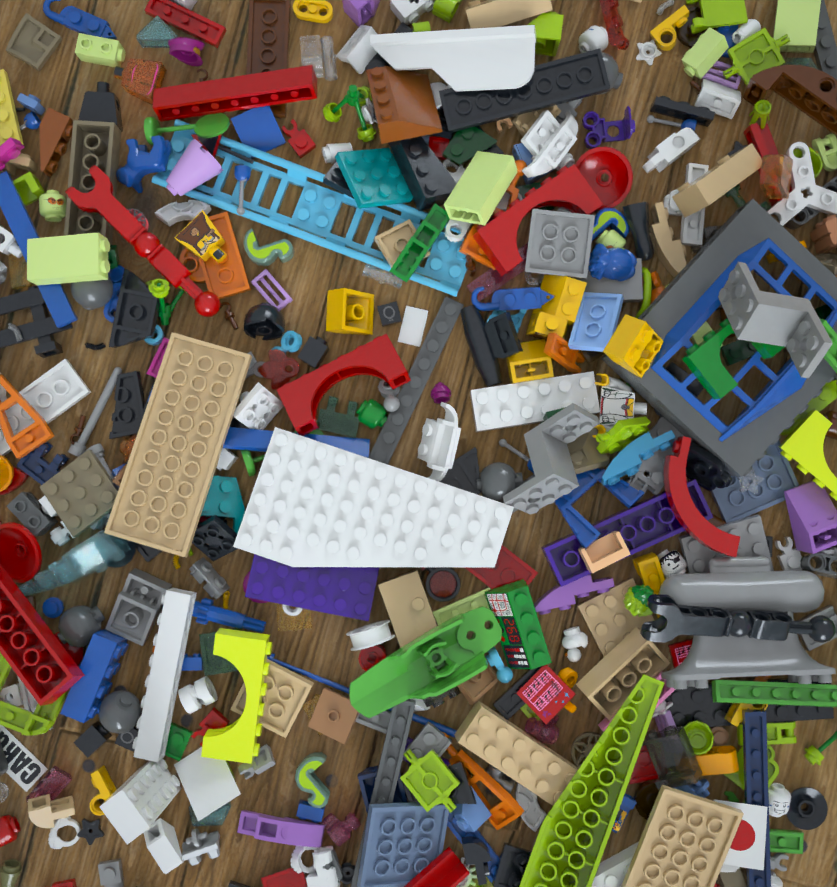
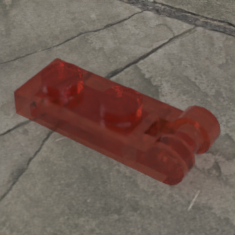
(614, 24)

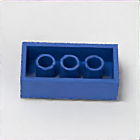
(99, 667)

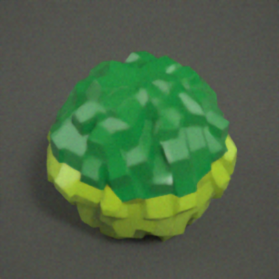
(636, 600)

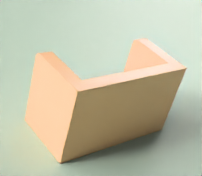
(604, 551)

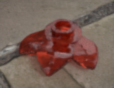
(276, 369)

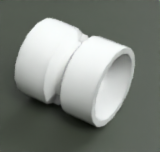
(194, 696)

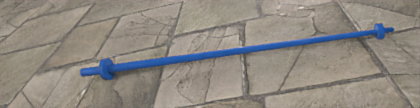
(422, 720)

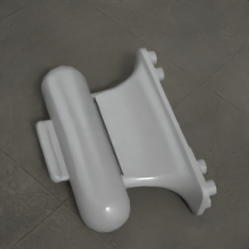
(746, 586)

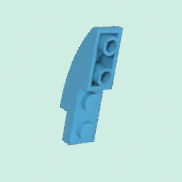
(629, 459)

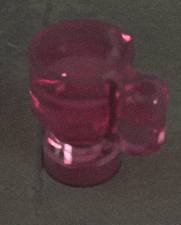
(545, 733)
(340, 830)

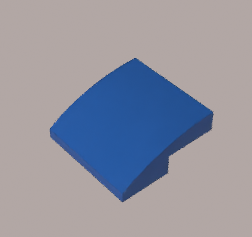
(258, 129)

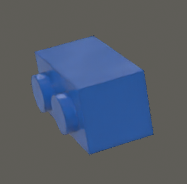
(192, 663)
(306, 811)

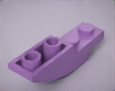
(564, 596)
(281, 830)

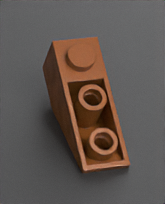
(55, 134)

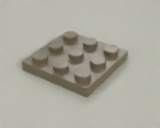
(81, 493)

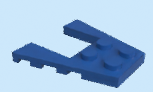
(580, 526)

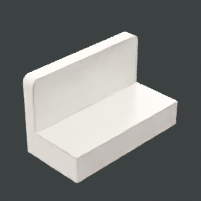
(358, 49)
(718, 98)

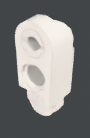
(671, 150)

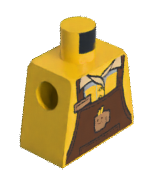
(202, 238)
(543, 323)

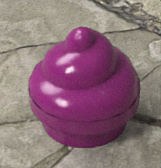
(440, 393)

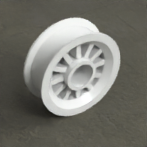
(370, 635)

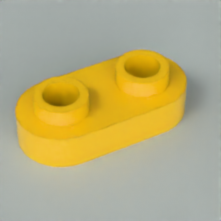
(314, 8)

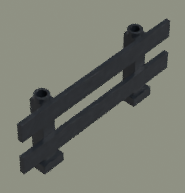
(41, 328)

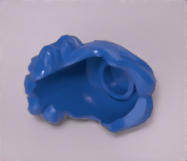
(611, 263)

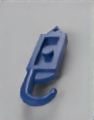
(79, 21)
(513, 299)

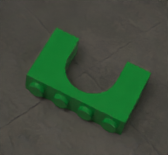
(706, 362)

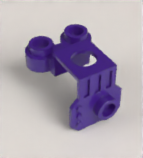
(600, 127)

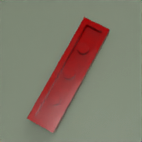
(187, 21)

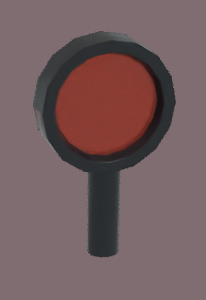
(442, 583)

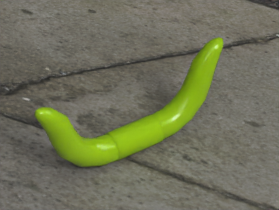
(647, 291)

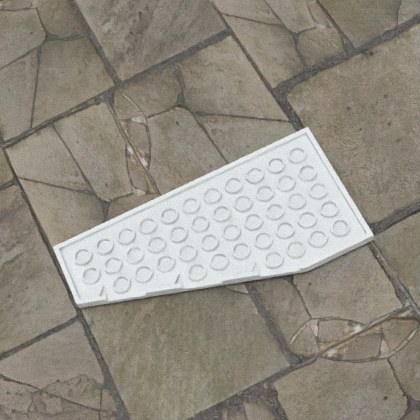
(350, 511)

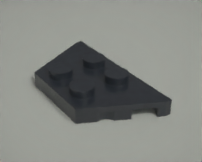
(135, 312)
(464, 472)

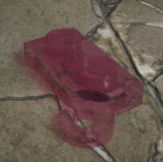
(51, 784)

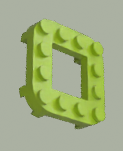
(23, 720)

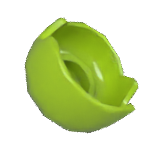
(700, 737)

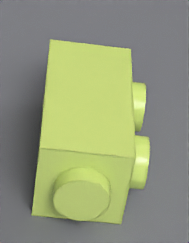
(99, 50)
(704, 53)

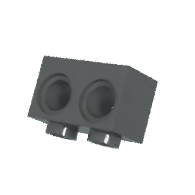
(30, 513)

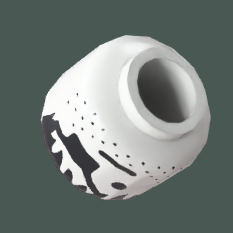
(672, 563)

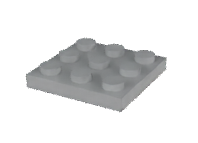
(559, 243)

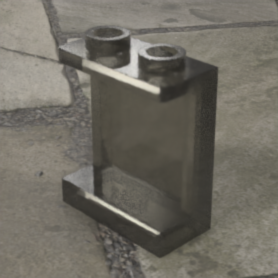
(672, 757)

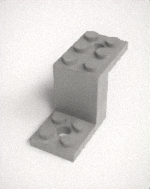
(774, 320)
(551, 459)

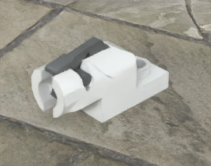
(327, 868)

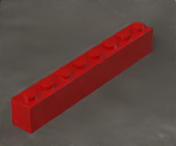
(235, 93)

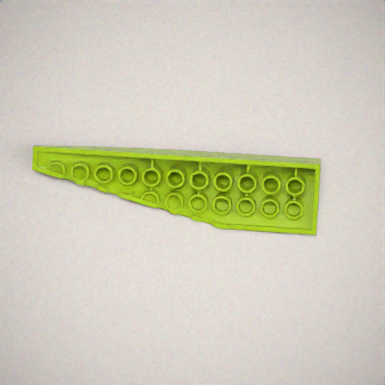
(584, 814)

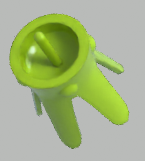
(761, 109)

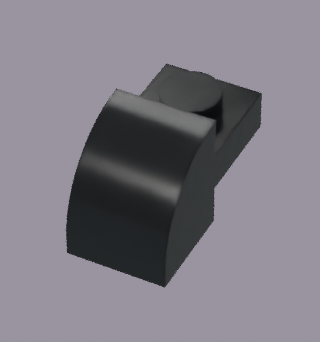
(476, 853)

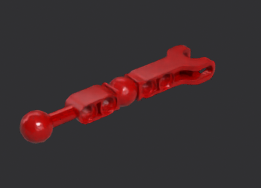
(145, 243)

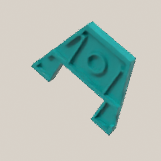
(225, 500)

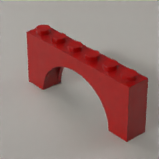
(566, 190)
(305, 393)

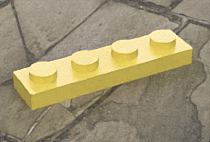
(8, 117)

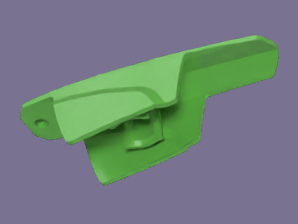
(428, 663)

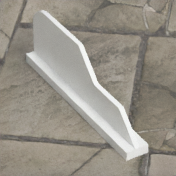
(465, 57)

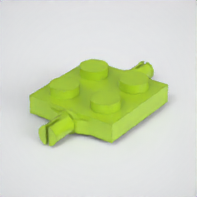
(755, 54)
(622, 434)
(430, 780)

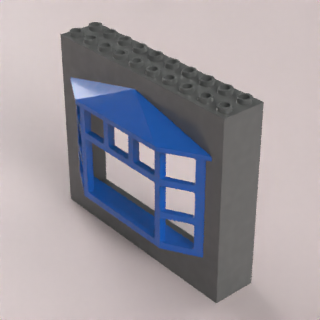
(692, 300)

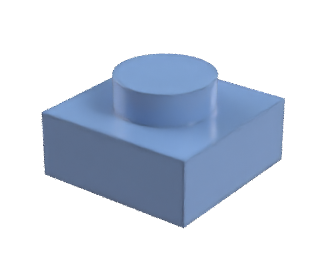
(31, 103)

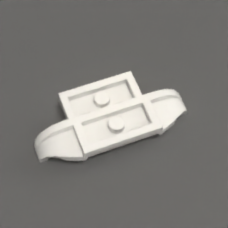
(549, 142)
(440, 442)

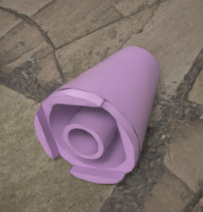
(192, 169)

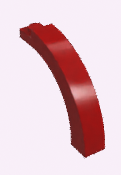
(685, 509)

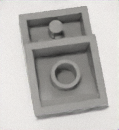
(630, 288)
(137, 606)

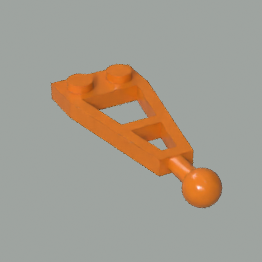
(469, 245)
(30, 437)
(504, 810)

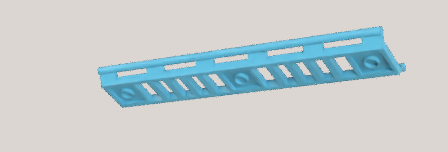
(318, 212)

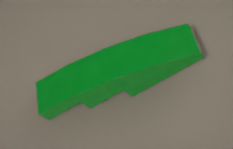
(420, 243)

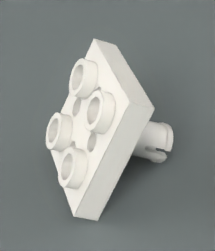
(255, 405)

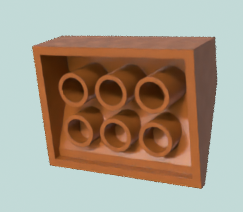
(402, 104)

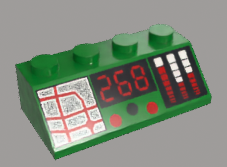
(521, 631)

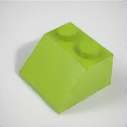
(548, 33)

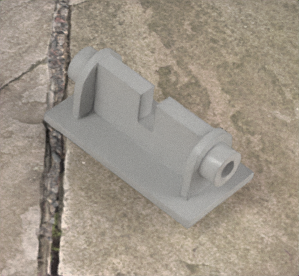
(204, 570)

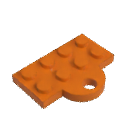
(224, 277)

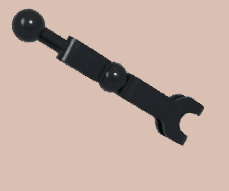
(720, 622)

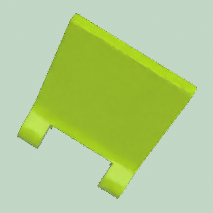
(718, 14)

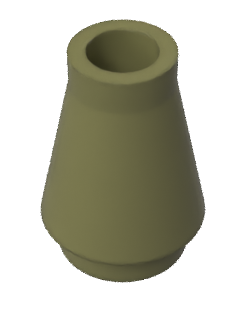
(10, 872)

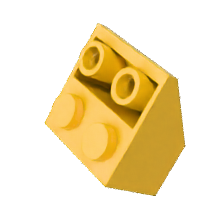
(633, 345)
(530, 363)

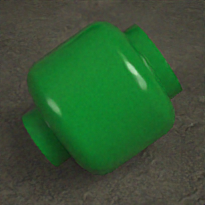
(371, 413)

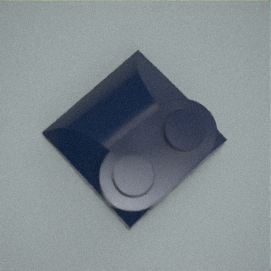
(367, 780)

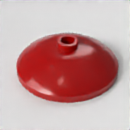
(614, 164)
(19, 552)

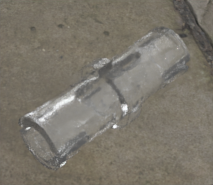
(329, 58)
(382, 276)

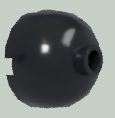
(264, 321)

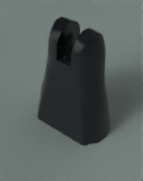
(638, 221)

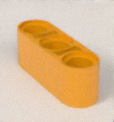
(719, 760)

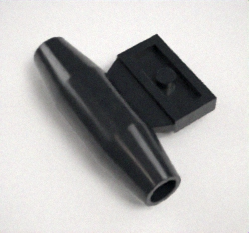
(489, 342)

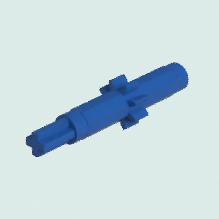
(206, 611)

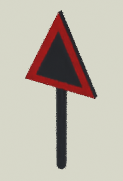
(213, 144)

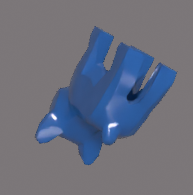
(143, 163)

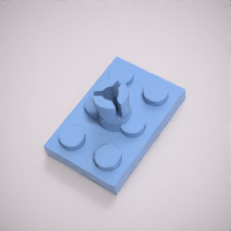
(595, 321)

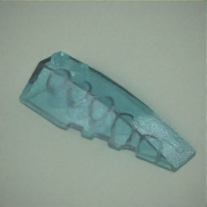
(78, 563)

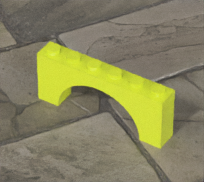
(806, 448)
(249, 655)

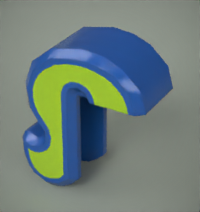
(610, 218)

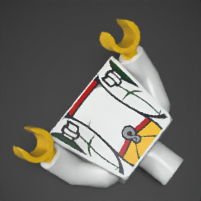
(616, 403)

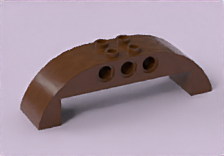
(803, 87)

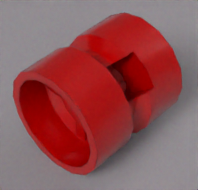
(371, 656)

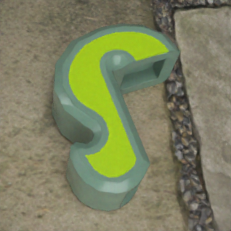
(268, 253)
(309, 782)

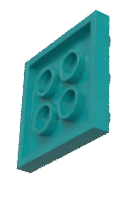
(373, 177)

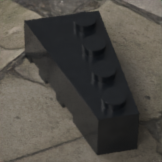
(423, 172)

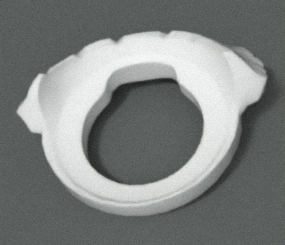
(56, 842)
(296, 861)

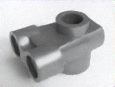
(504, 780)

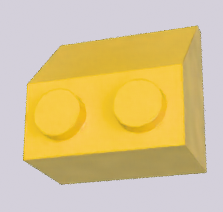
(567, 296)
(349, 312)

